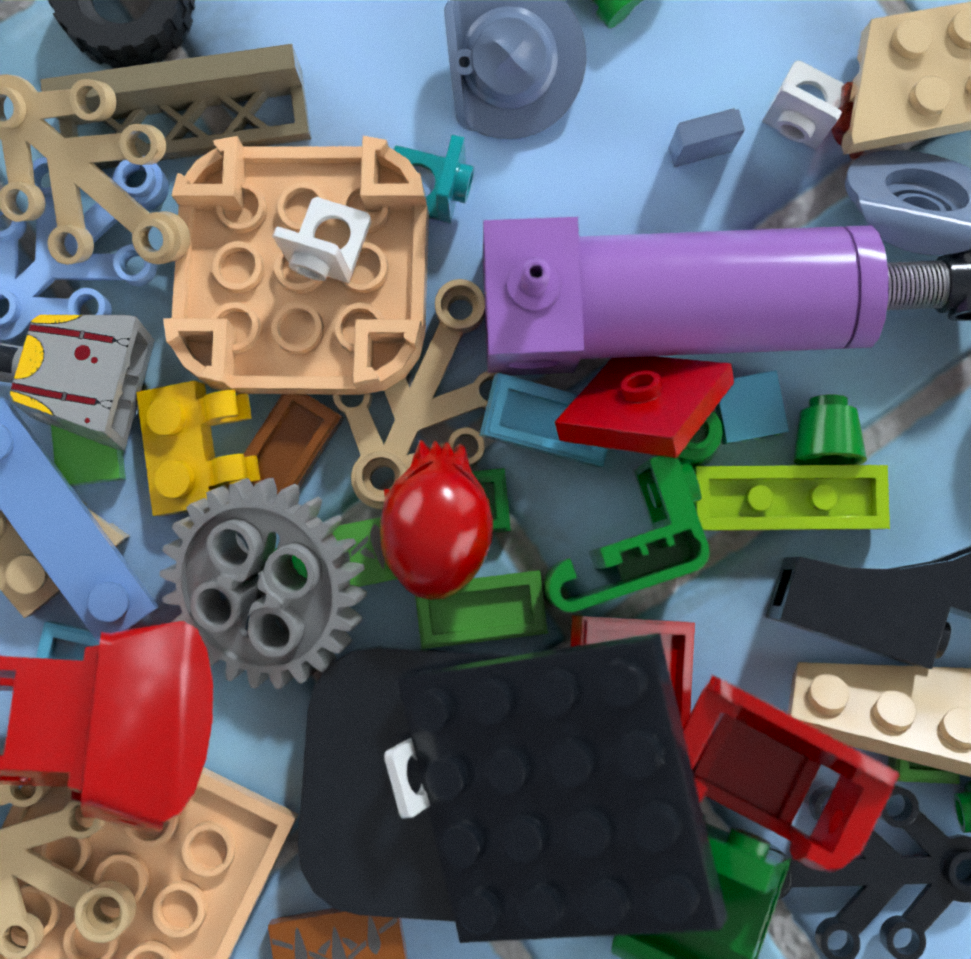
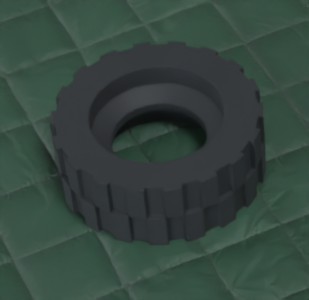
(129, 43)

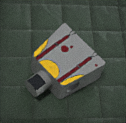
(80, 373)

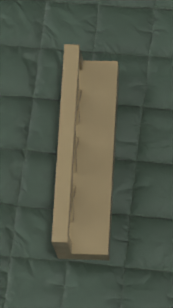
(194, 86)

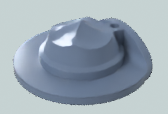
(513, 64)
(914, 200)

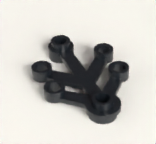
(883, 874)

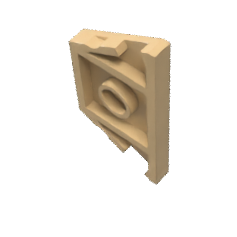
(912, 78)

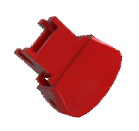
(115, 728)
(764, 765)

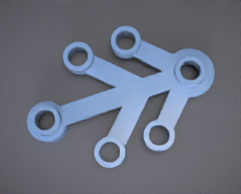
(25, 288)

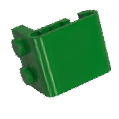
(666, 552)
(750, 889)

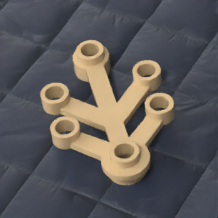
(73, 168)
(416, 406)
(23, 863)

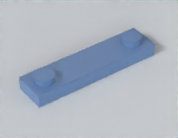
(65, 533)

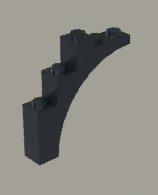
(879, 610)

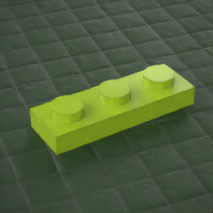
(793, 497)

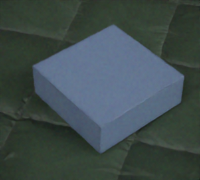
(706, 137)

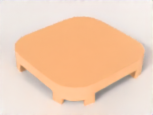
(257, 323)

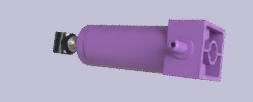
(695, 292)

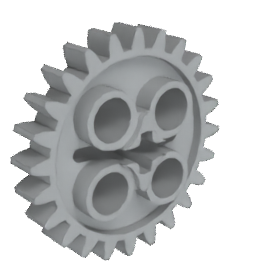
(213, 562)

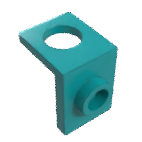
(451, 177)

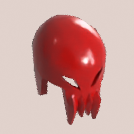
(436, 523)

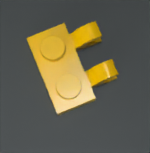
(180, 443)

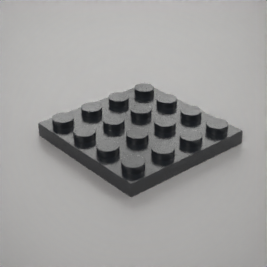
(563, 794)

